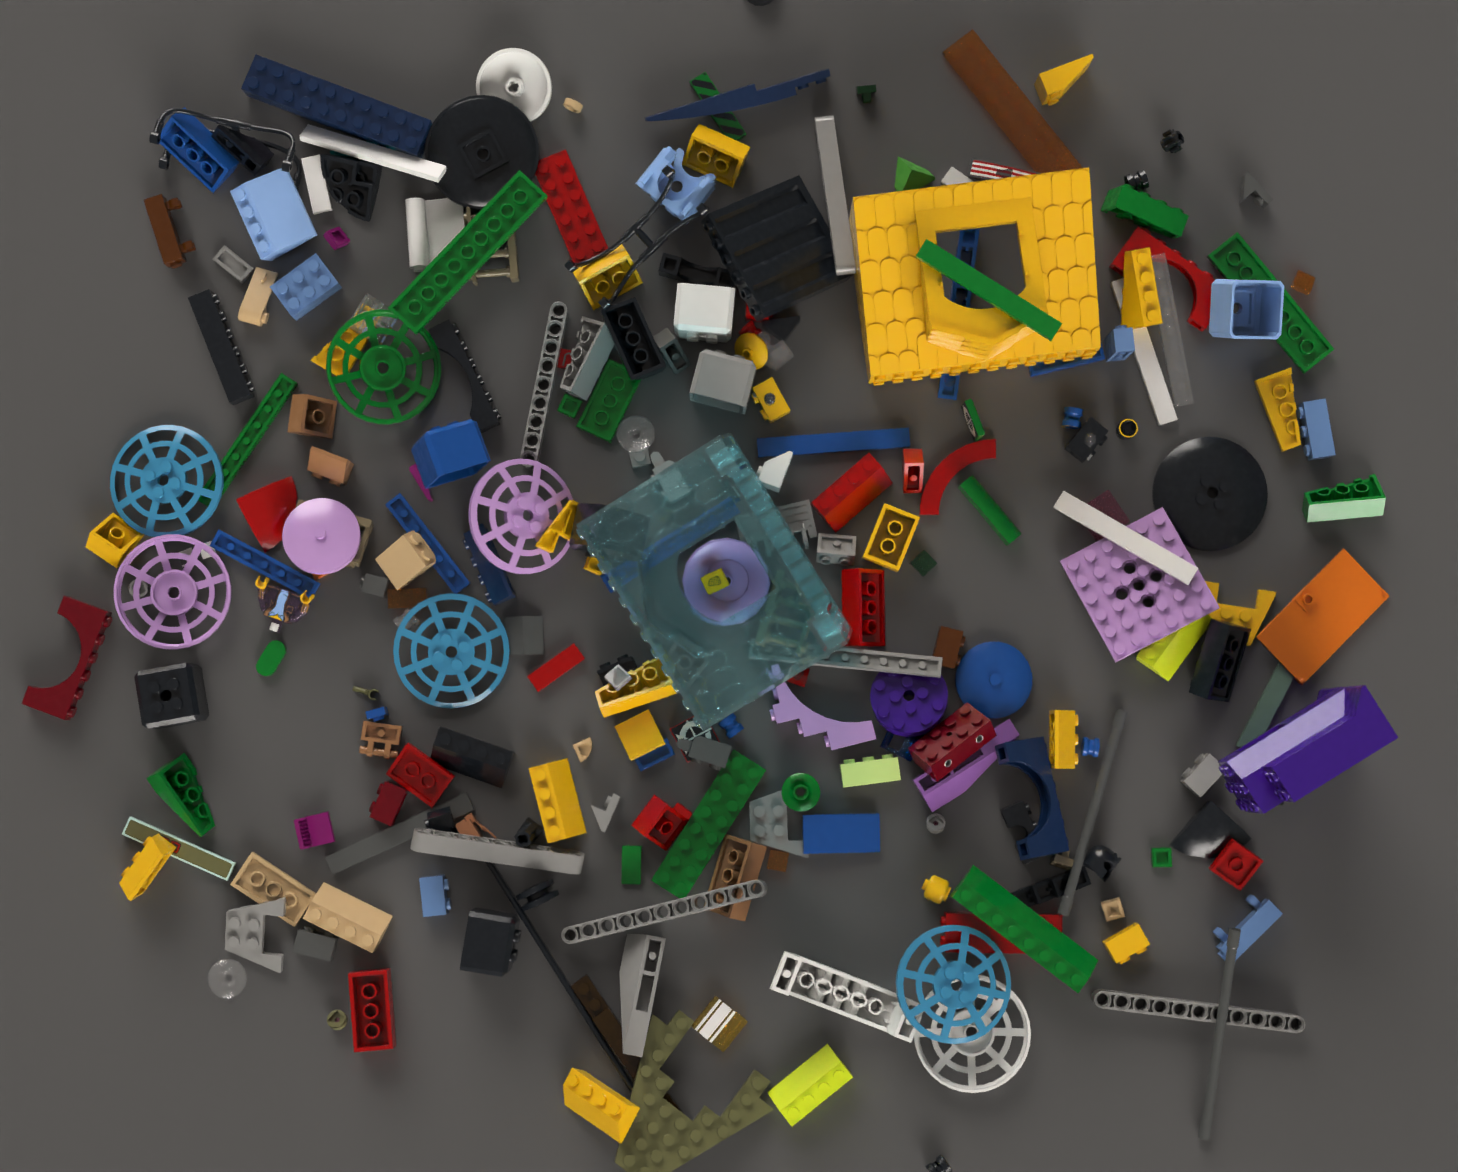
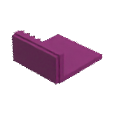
(314, 830)

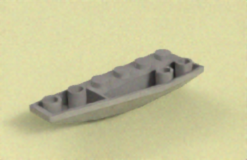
(637, 988)

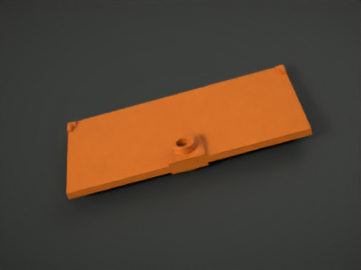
(1322, 616)

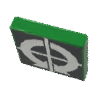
(973, 420)

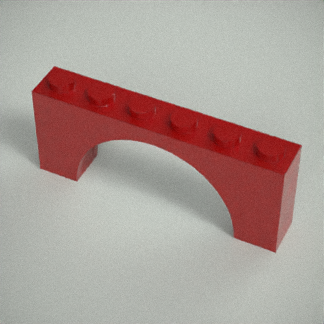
(1199, 280)

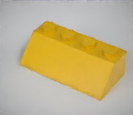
(557, 800)
(599, 1104)

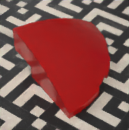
(268, 510)

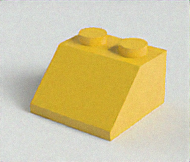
(113, 540)

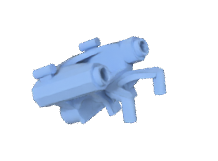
(694, 189)

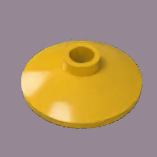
(755, 346)

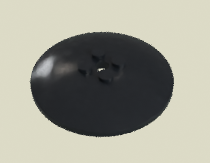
(476, 125)
(1183, 486)

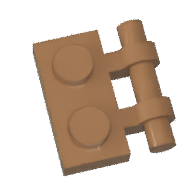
(380, 733)

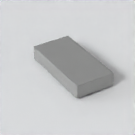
(233, 264)

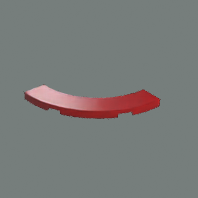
(949, 468)

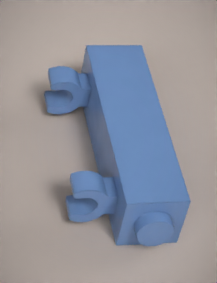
(1251, 927)

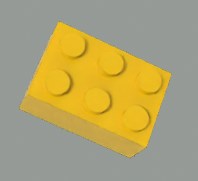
(891, 537)

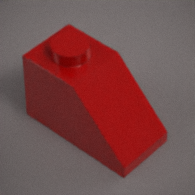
(912, 470)

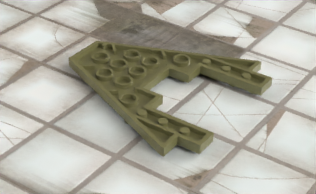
(660, 1133)

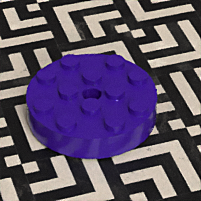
(904, 716)

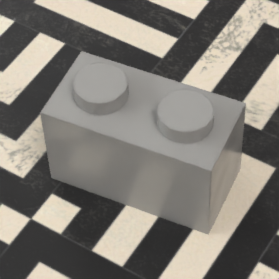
(1202, 774)

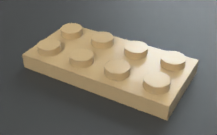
(266, 882)

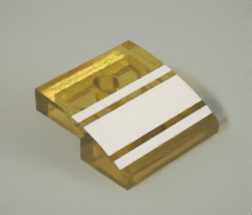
(719, 1023)

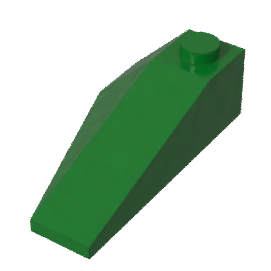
(180, 790)

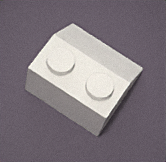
(774, 471)

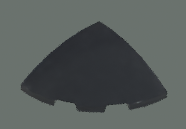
(352, 183)
(1208, 833)

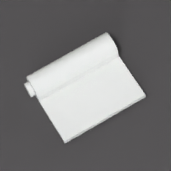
(431, 228)

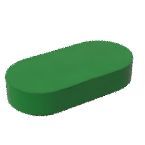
(271, 658)

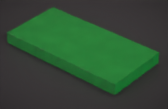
(608, 402)

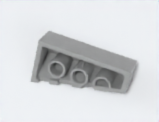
(587, 358)

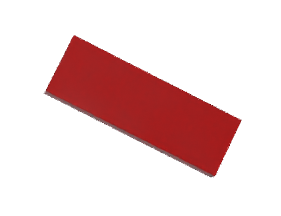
(556, 667)

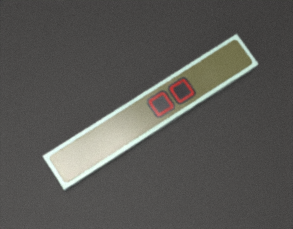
(184, 850)

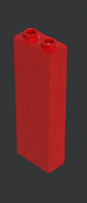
(970, 920)

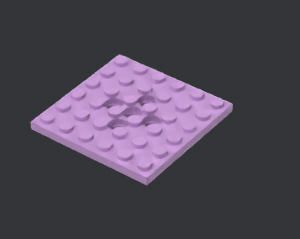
(1126, 623)

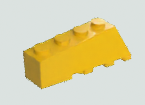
(1140, 294)
(646, 686)

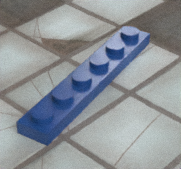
(264, 564)
(444, 564)

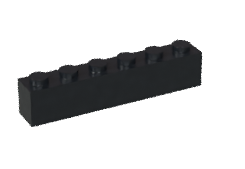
(221, 347)

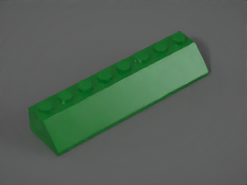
(1025, 928)

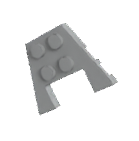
(769, 823)
(247, 932)

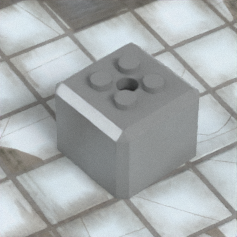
(723, 381)

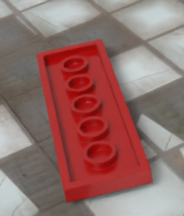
(570, 207)

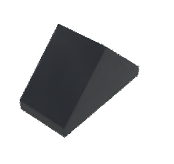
(781, 327)

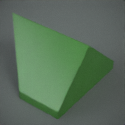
(911, 176)

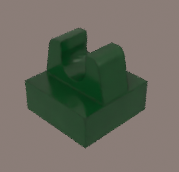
(866, 92)

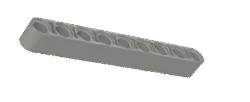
(834, 195)
(549, 376)
(496, 851)

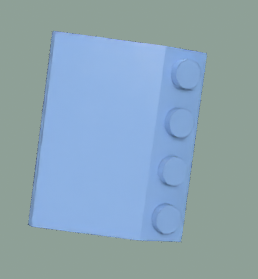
(273, 214)

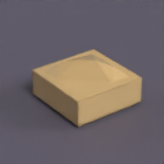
(1113, 909)

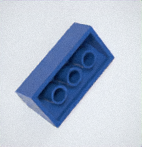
(197, 151)

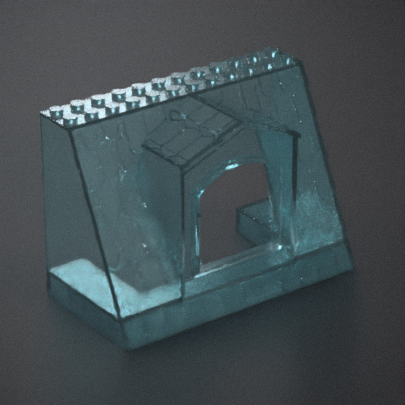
(754, 650)

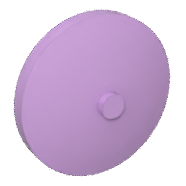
(321, 536)

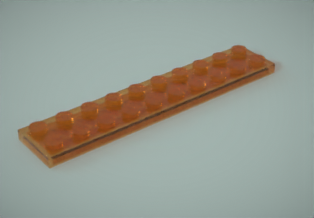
(1009, 105)

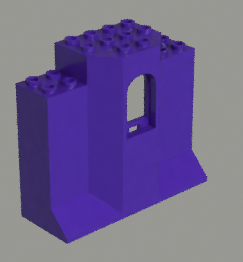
(1307, 749)

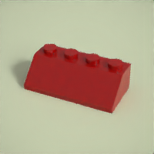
(852, 492)
(864, 606)

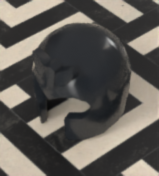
(1101, 861)

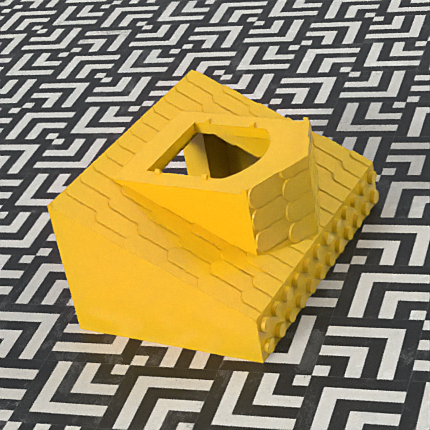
(901, 300)

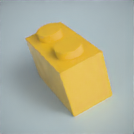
(1126, 943)

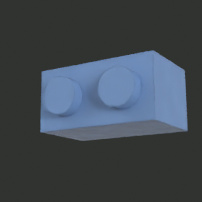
(434, 895)

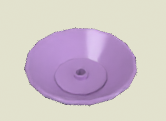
(738, 563)

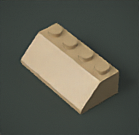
(348, 917)

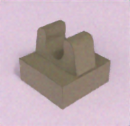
(1062, 860)

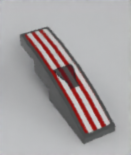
(989, 170)

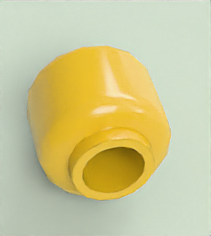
(936, 889)

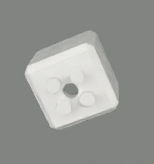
(704, 312)

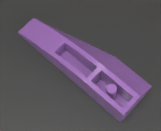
(964, 775)

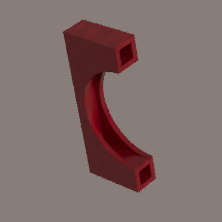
(90, 625)

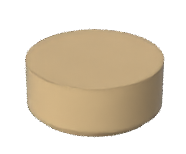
(572, 105)

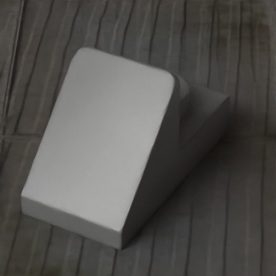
(604, 816)

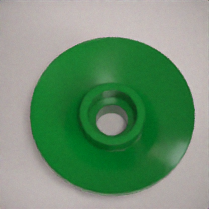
(810, 796)

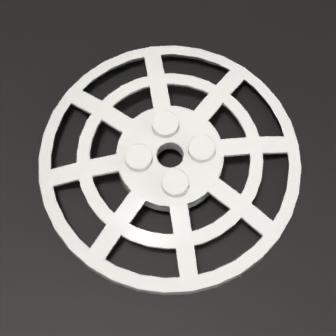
(979, 1045)

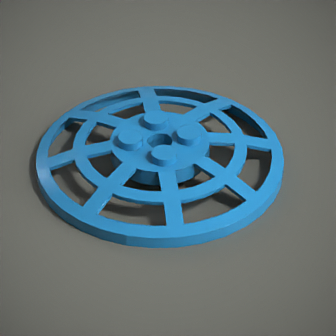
(176, 484)
(451, 637)
(942, 981)

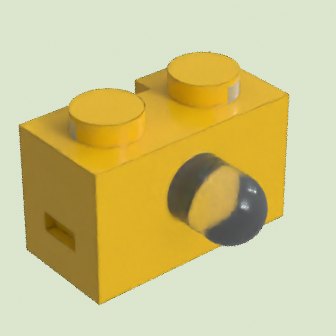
(770, 400)

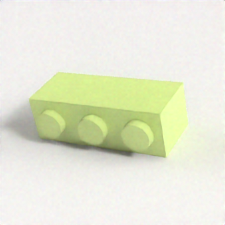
(869, 771)

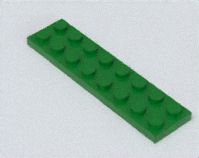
(1299, 335)
(708, 825)

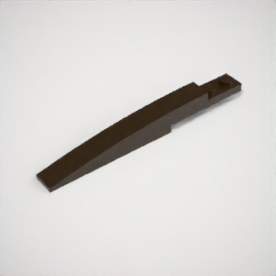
(608, 1025)

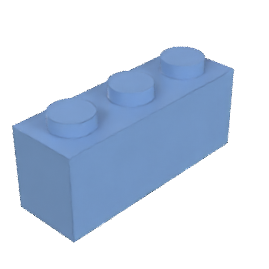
(1119, 343)
(1316, 429)

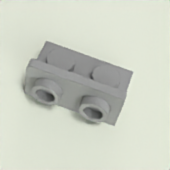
(836, 549)

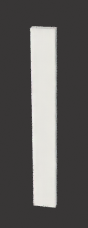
(373, 153)
(1149, 367)
(1126, 538)

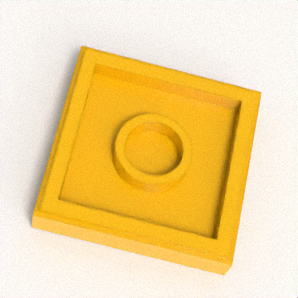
(640, 735)

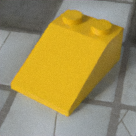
(1055, 82)

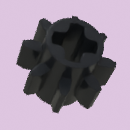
(1172, 141)

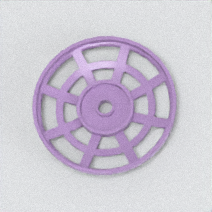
(513, 515)
(160, 590)

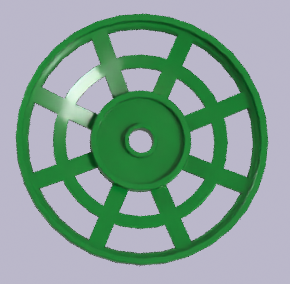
(382, 381)

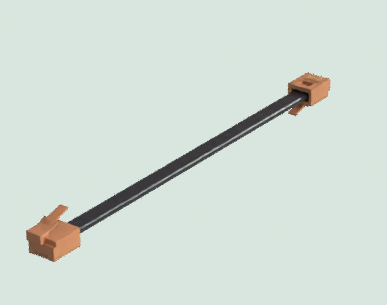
(468, 827)

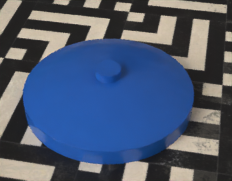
(994, 679)

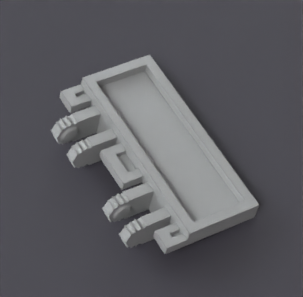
(799, 519)

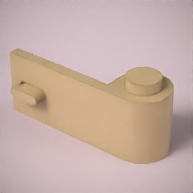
(257, 295)

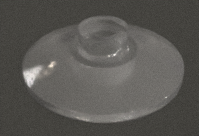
(635, 425)
(217, 978)

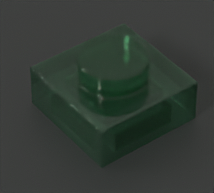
(923, 563)

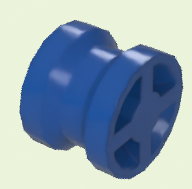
(1090, 747)

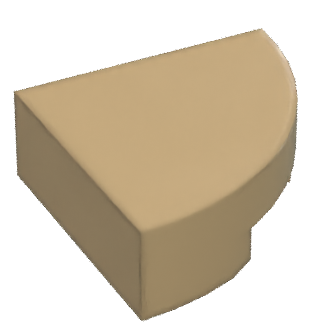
(583, 749)

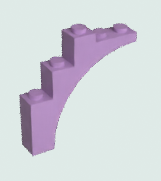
(838, 733)

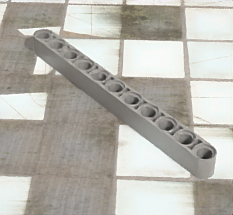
(654, 911)
(1188, 1010)

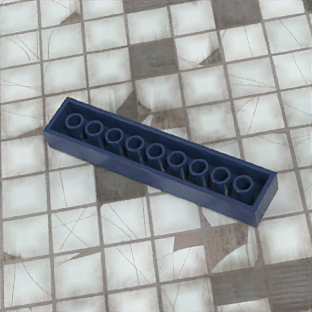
(336, 107)

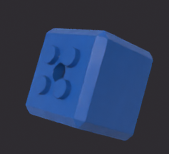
(450, 453)

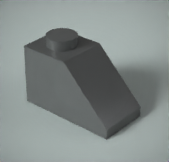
(671, 351)

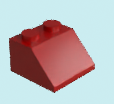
(660, 822)

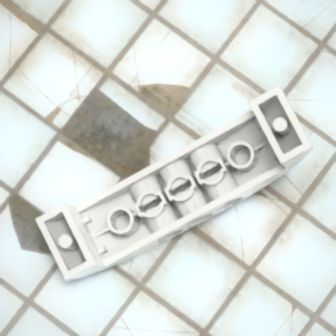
(843, 994)

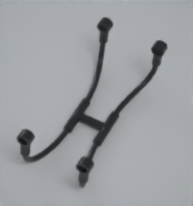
(236, 125)
(636, 229)

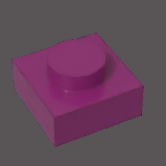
(336, 238)

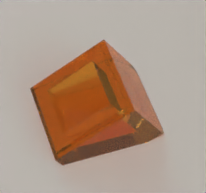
(1303, 282)

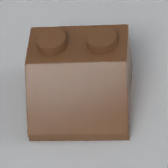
(312, 416)
(329, 466)

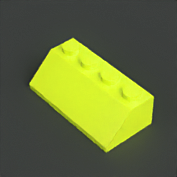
(1169, 652)
(809, 1084)

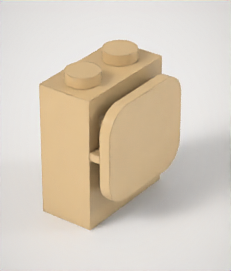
(406, 559)

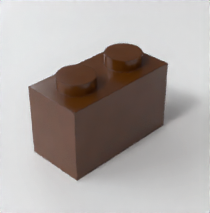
(948, 646)

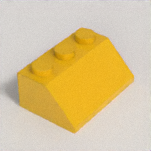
(715, 154)
(604, 276)
(1063, 739)
(145, 866)

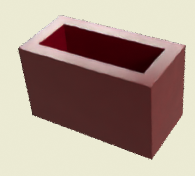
(388, 803)

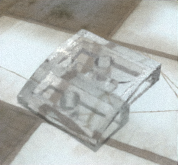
(368, 304)

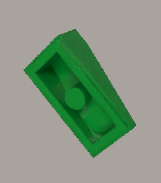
(631, 864)

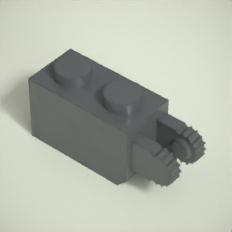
(706, 750)

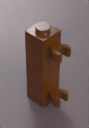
(165, 230)

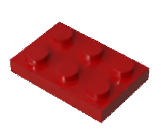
(420, 774)

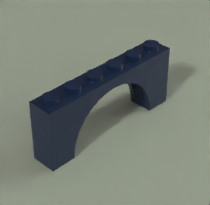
(1032, 758)

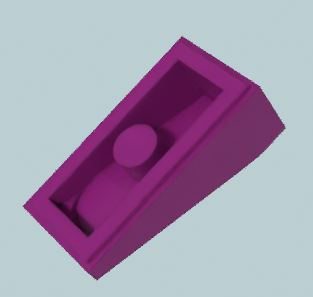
(427, 492)

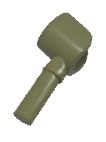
(365, 691)

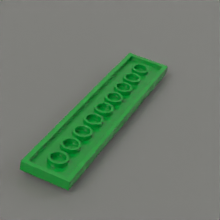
(467, 252)

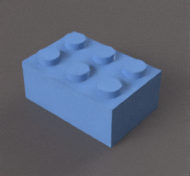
(305, 287)

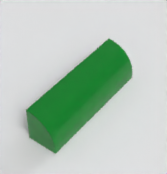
(989, 510)

